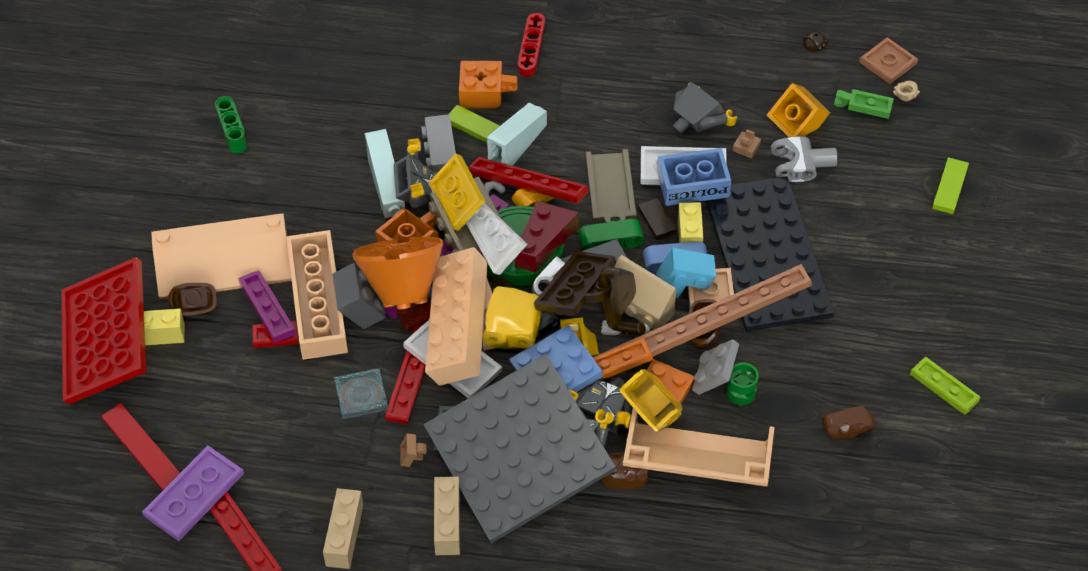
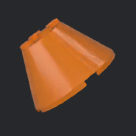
(400, 270)

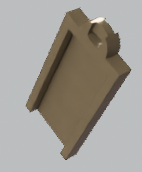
(610, 187)

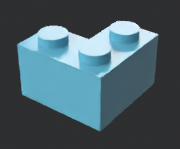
(687, 268)

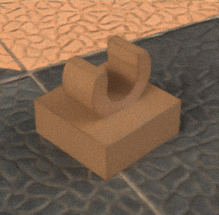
(747, 144)
(411, 450)

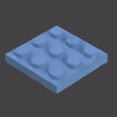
(567, 356)

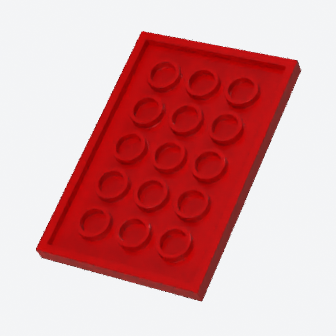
(103, 331)

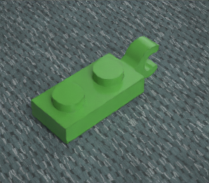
(865, 102)

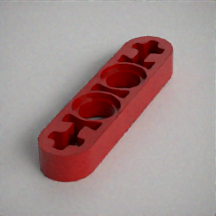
(531, 44)

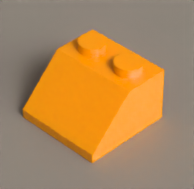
(798, 112)

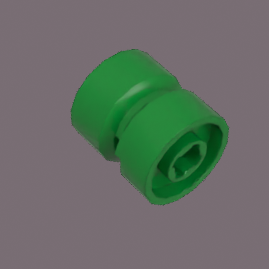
(742, 384)

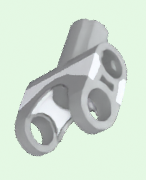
(802, 158)

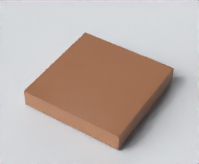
(888, 60)

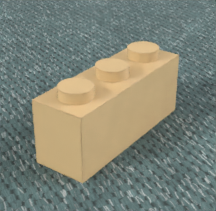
(446, 516)
(343, 528)

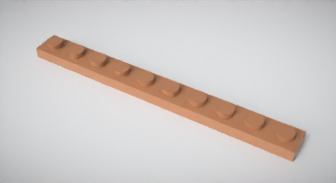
(725, 310)

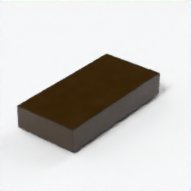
(656, 219)

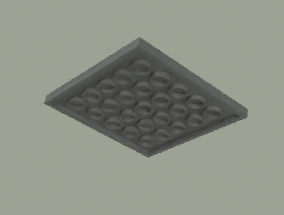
(519, 448)

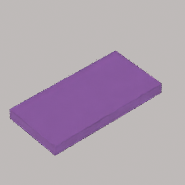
(193, 493)

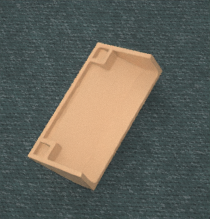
(221, 253)
(698, 453)

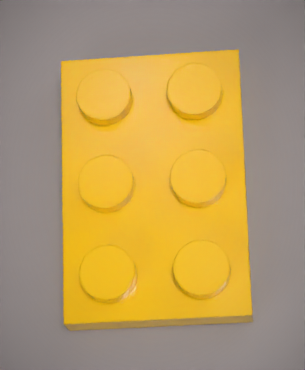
(457, 192)

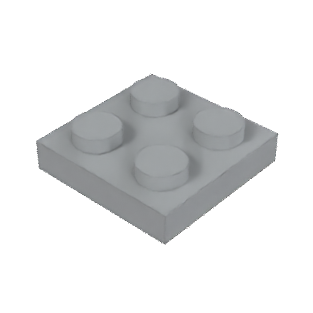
(715, 367)

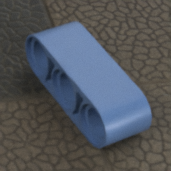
(656, 254)

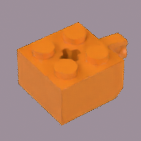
(483, 84)
(407, 225)

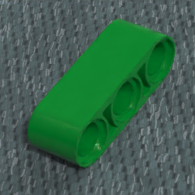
(231, 124)
(627, 233)

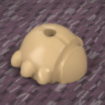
(906, 90)

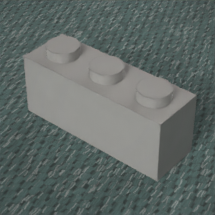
(439, 141)

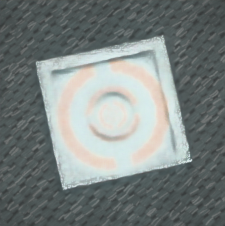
(361, 393)

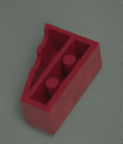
(544, 233)

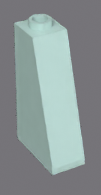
(516, 134)
(382, 169)

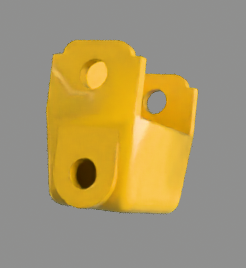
(511, 319)
(652, 400)

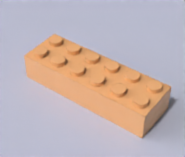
(317, 316)
(456, 317)

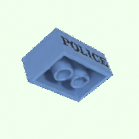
(694, 176)

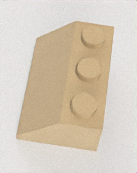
(653, 298)

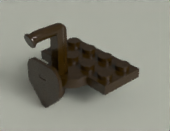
(591, 279)

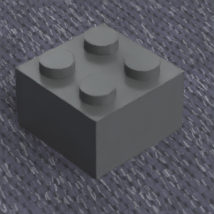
(356, 297)

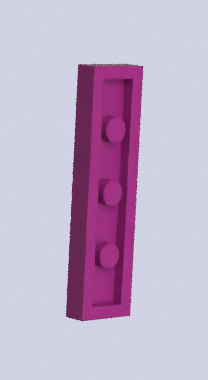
(267, 306)

